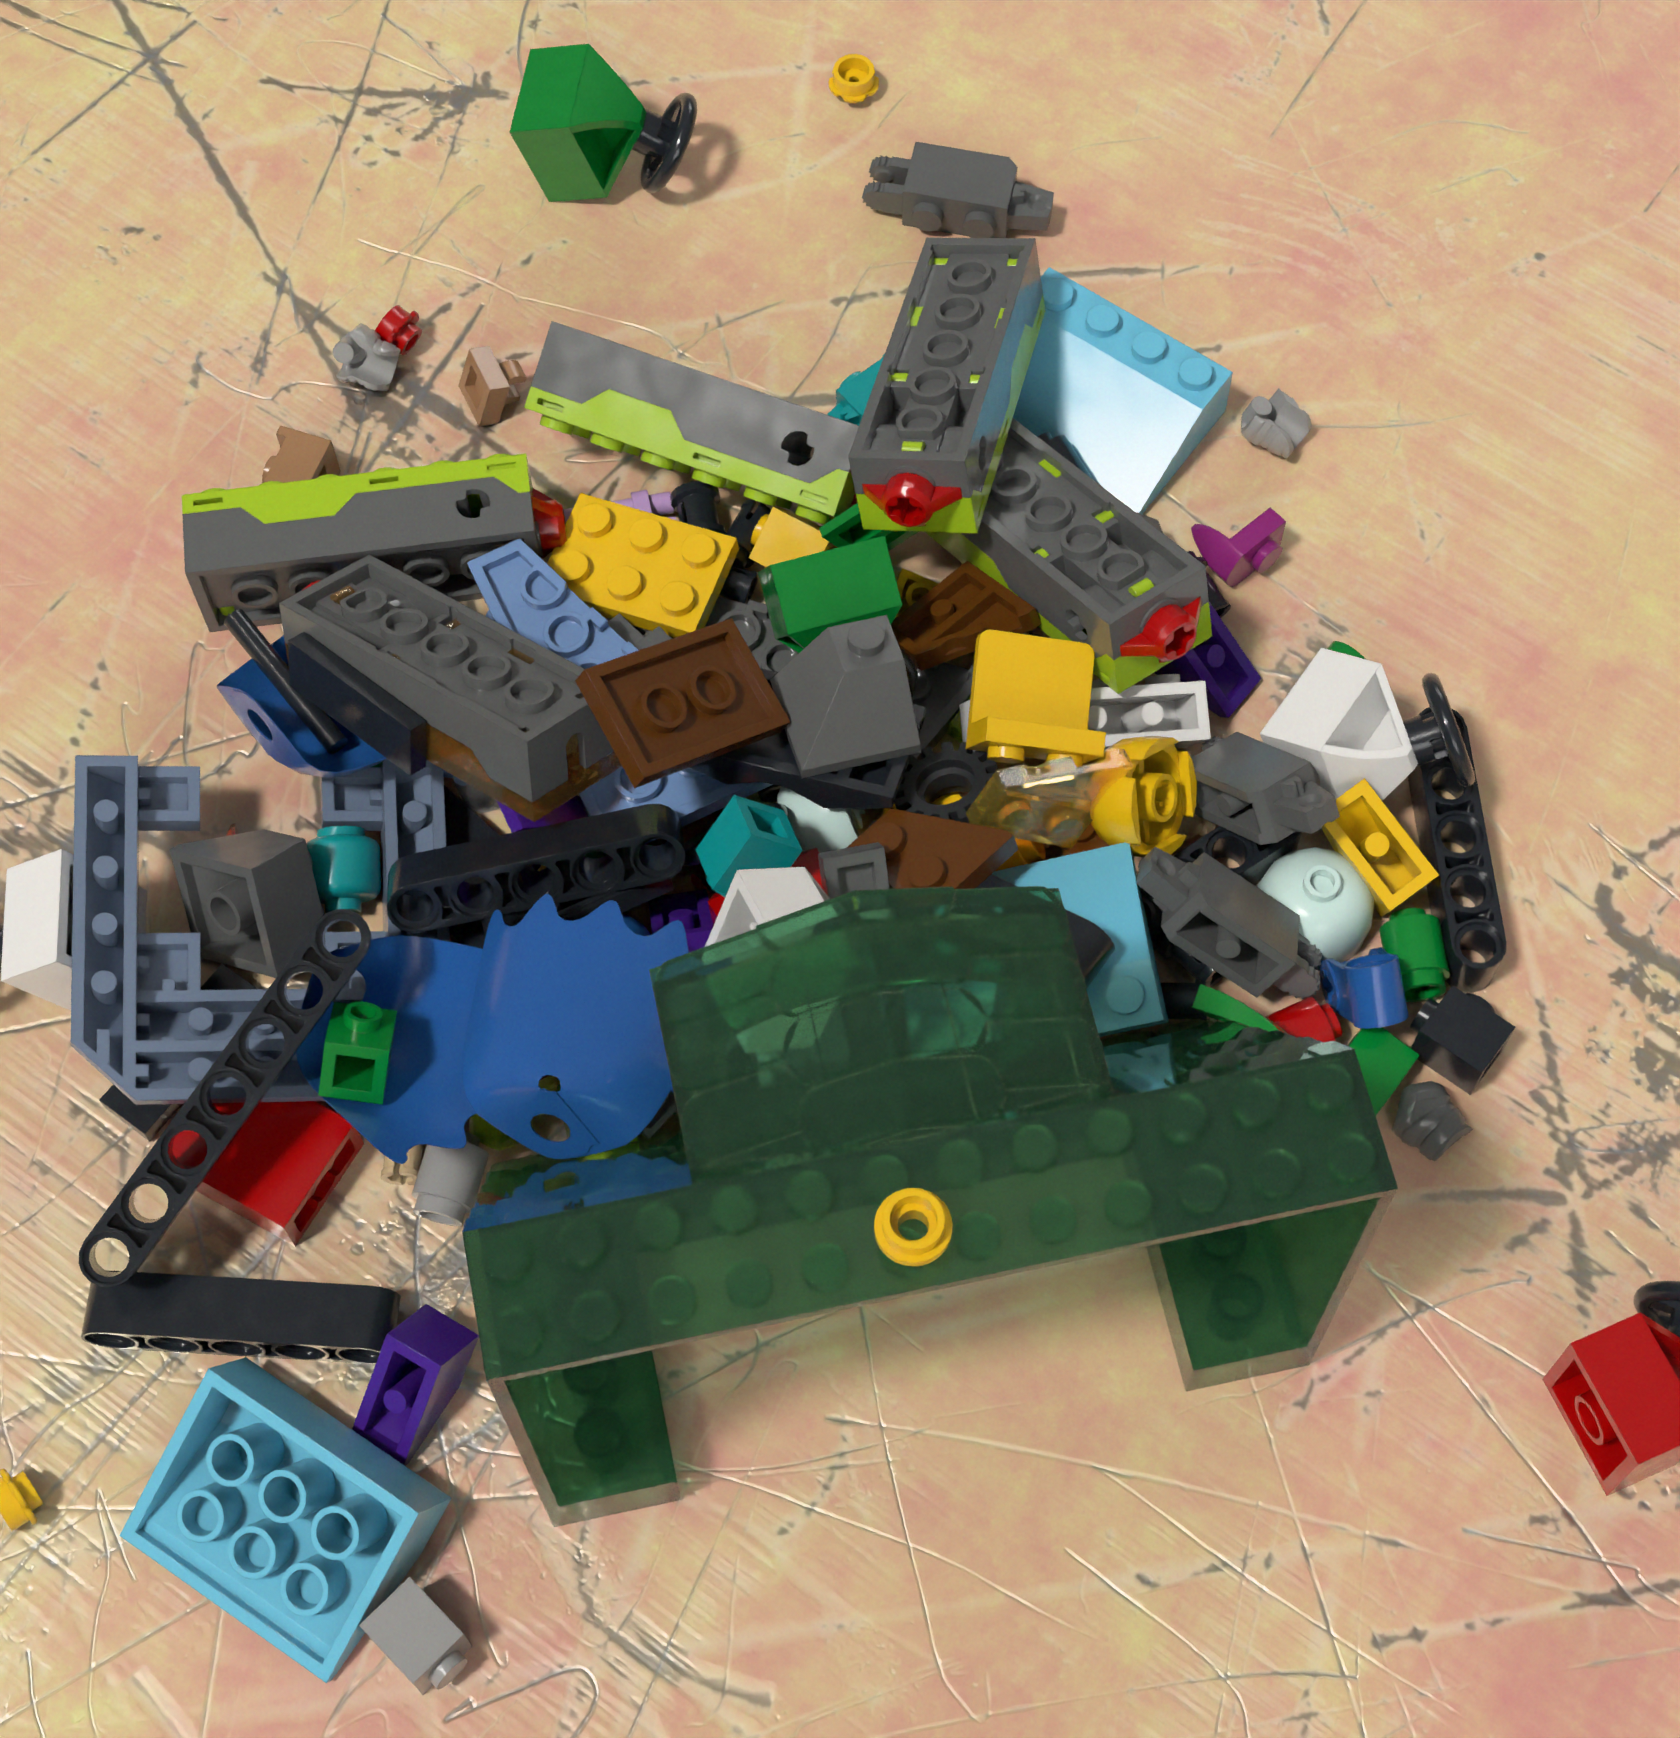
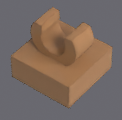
(489, 384)

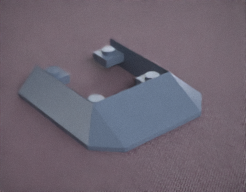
(140, 994)

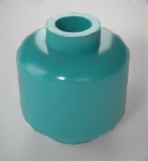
(345, 867)

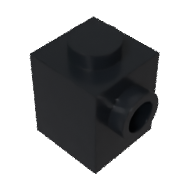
(1460, 1037)

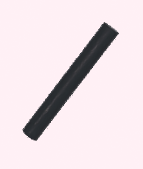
(278, 673)

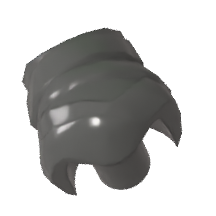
(1429, 1119)

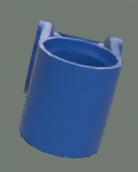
(1365, 989)

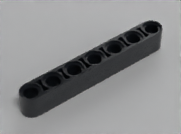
(201, 1116)

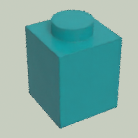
(746, 838)

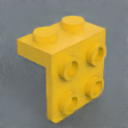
(1032, 699)

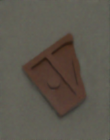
(954, 614)
(937, 850)

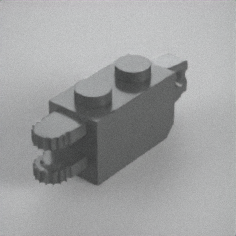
(957, 192)
(1259, 790)
(1230, 924)

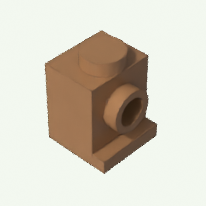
(300, 457)

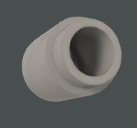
(449, 1181)

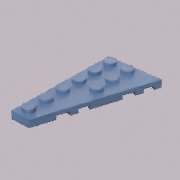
(538, 605)

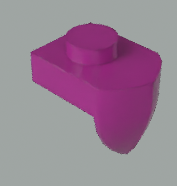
(1248, 550)

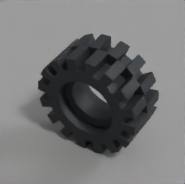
(944, 774)

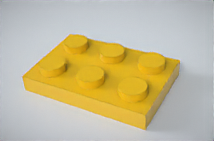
(643, 565)

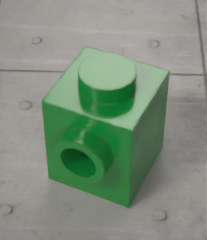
(357, 1052)

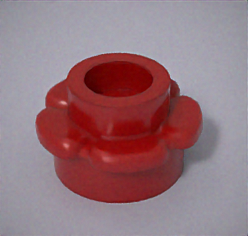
(400, 329)

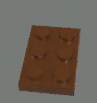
(682, 702)

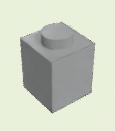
(418, 1637)

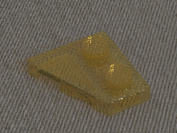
(1048, 800)

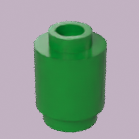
(1420, 950)

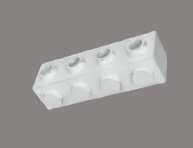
(1154, 709)

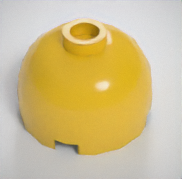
(1151, 799)

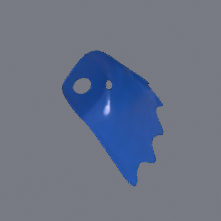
(283, 732)
(433, 995)
(569, 1007)

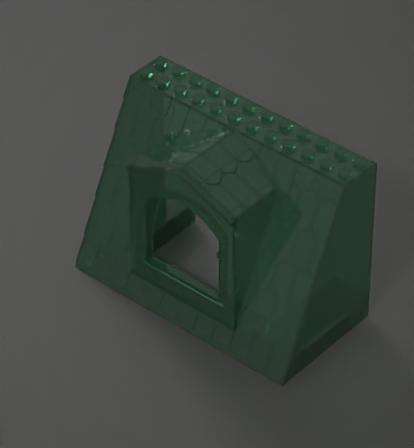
(888, 1054)

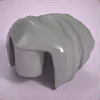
(366, 358)
(1275, 423)

